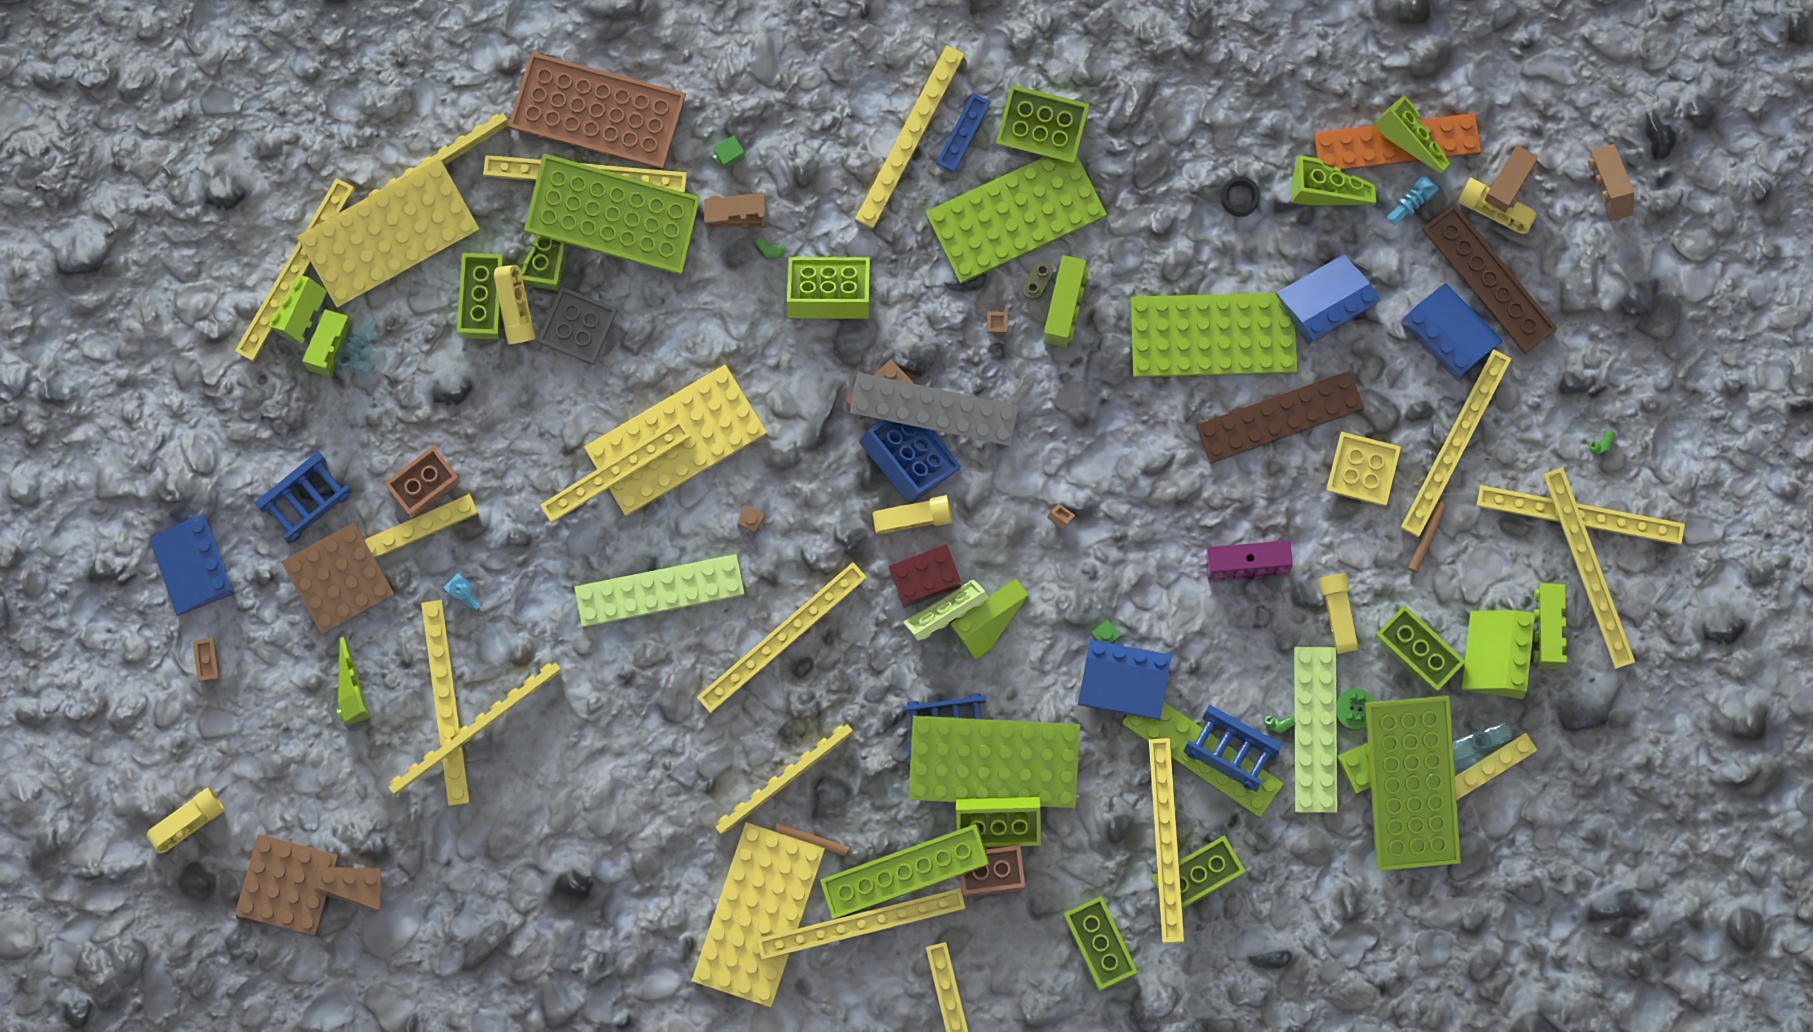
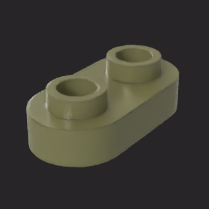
(1037, 279)

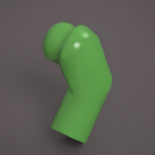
(770, 251)
(1602, 446)
(1278, 726)

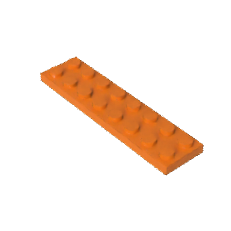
(1369, 148)

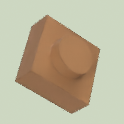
(997, 322)
(1061, 516)
(750, 519)

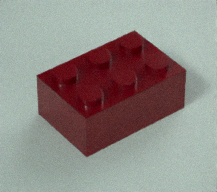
(925, 576)

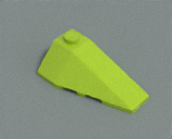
(1404, 129)
(1322, 185)
(984, 624)
(350, 694)

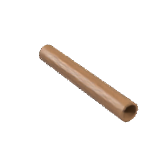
(1427, 537)
(827, 844)

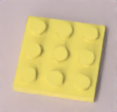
(1363, 469)

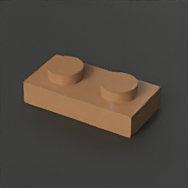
(206, 660)

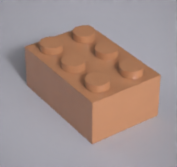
(422, 482)
(1001, 876)

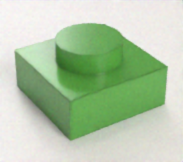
(1106, 633)

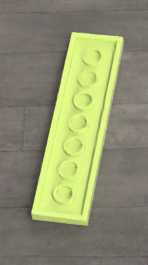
(659, 590)
(1315, 730)

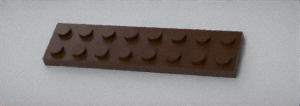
(1489, 279)
(1280, 417)

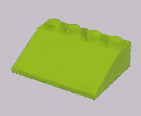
(1043, 123)
(828, 287)
(1498, 652)

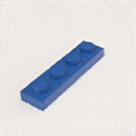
(963, 132)

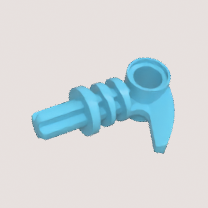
(1423, 190)
(461, 589)

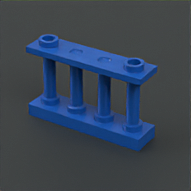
(300, 477)
(974, 700)
(1241, 731)

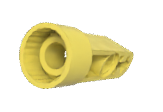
(1517, 218)
(513, 304)
(915, 515)
(1339, 612)
(185, 821)

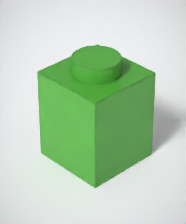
(728, 153)

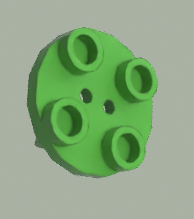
(1354, 718)

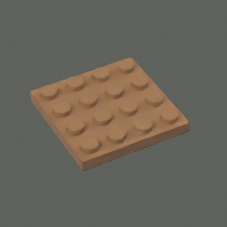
(337, 577)
(281, 885)

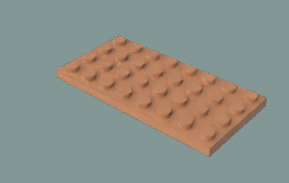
(597, 110)

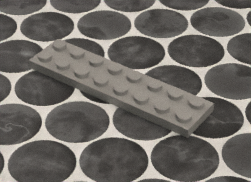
(933, 409)

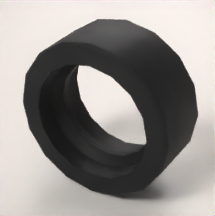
(1236, 181)

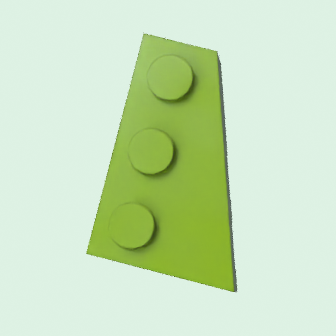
(297, 309)
(326, 342)

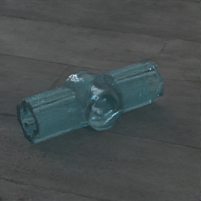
(1492, 736)

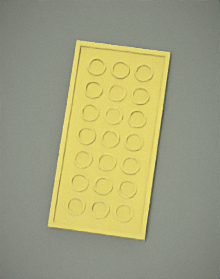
(388, 232)
(719, 427)
(759, 899)

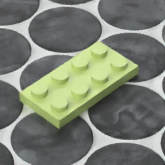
(945, 610)

